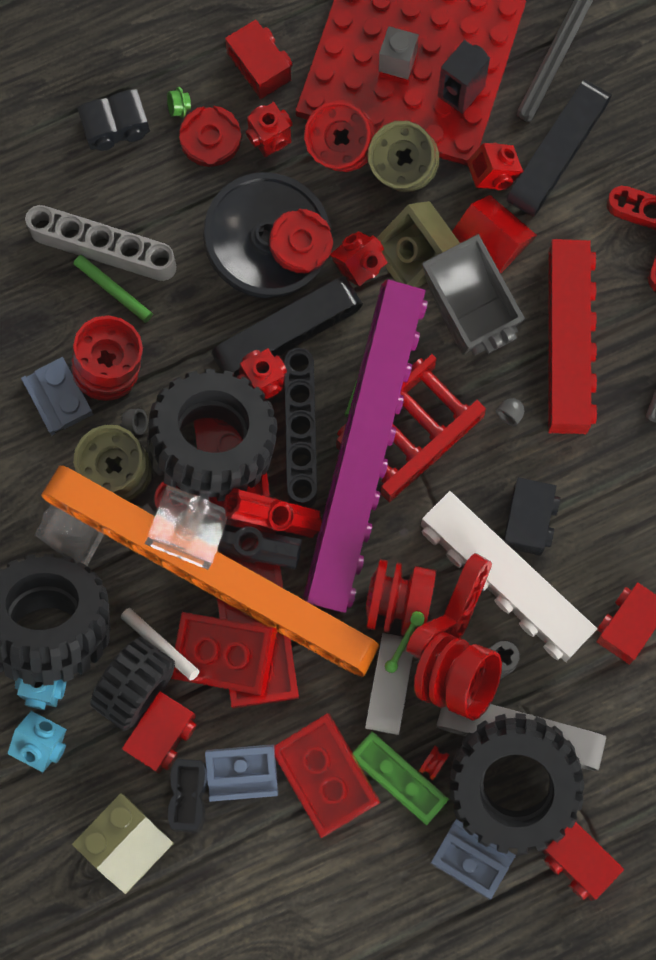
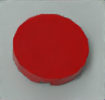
(210, 136)
(300, 241)

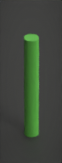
(113, 288)

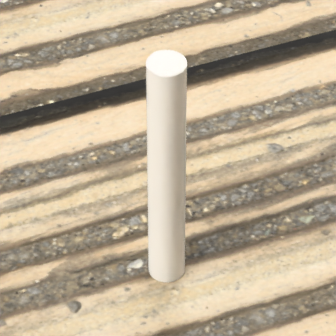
(159, 642)

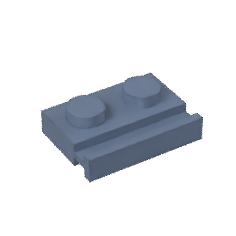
(57, 396)
(241, 772)
(472, 862)

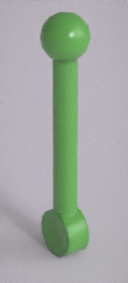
(416, 619)

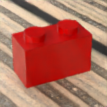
(259, 58)
(631, 624)
(160, 733)
(582, 862)

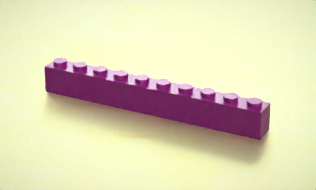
(364, 446)

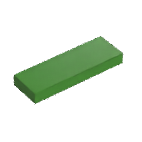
(399, 778)

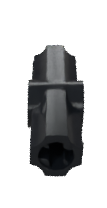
(271, 547)

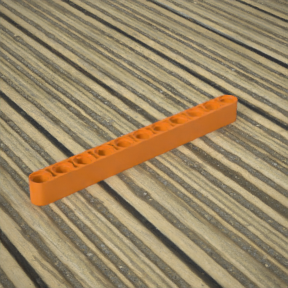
(224, 579)

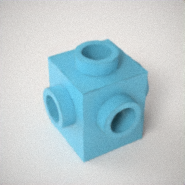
(41, 696)
(37, 742)

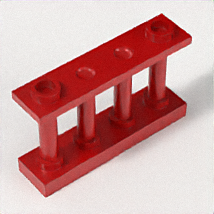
(441, 437)

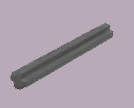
(553, 59)

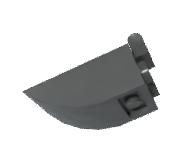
(473, 297)

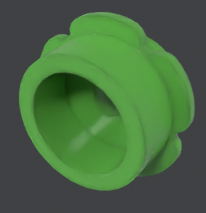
(178, 102)

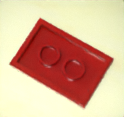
(226, 652)
(325, 775)

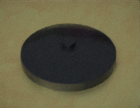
(239, 233)

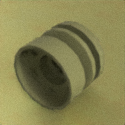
(385, 153)
(109, 446)

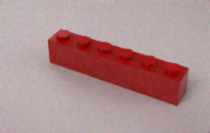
(570, 337)

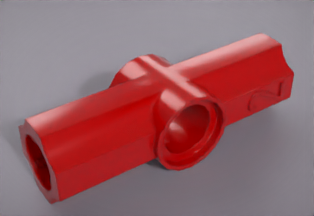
(259, 509)

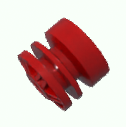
(323, 139)
(106, 358)
(399, 597)
(458, 676)

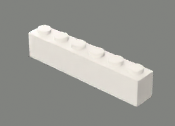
(511, 578)

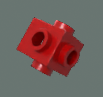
(269, 128)
(494, 166)
(359, 257)
(269, 382)

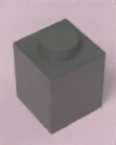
(398, 52)

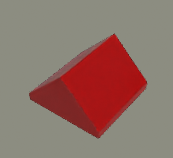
(498, 228)

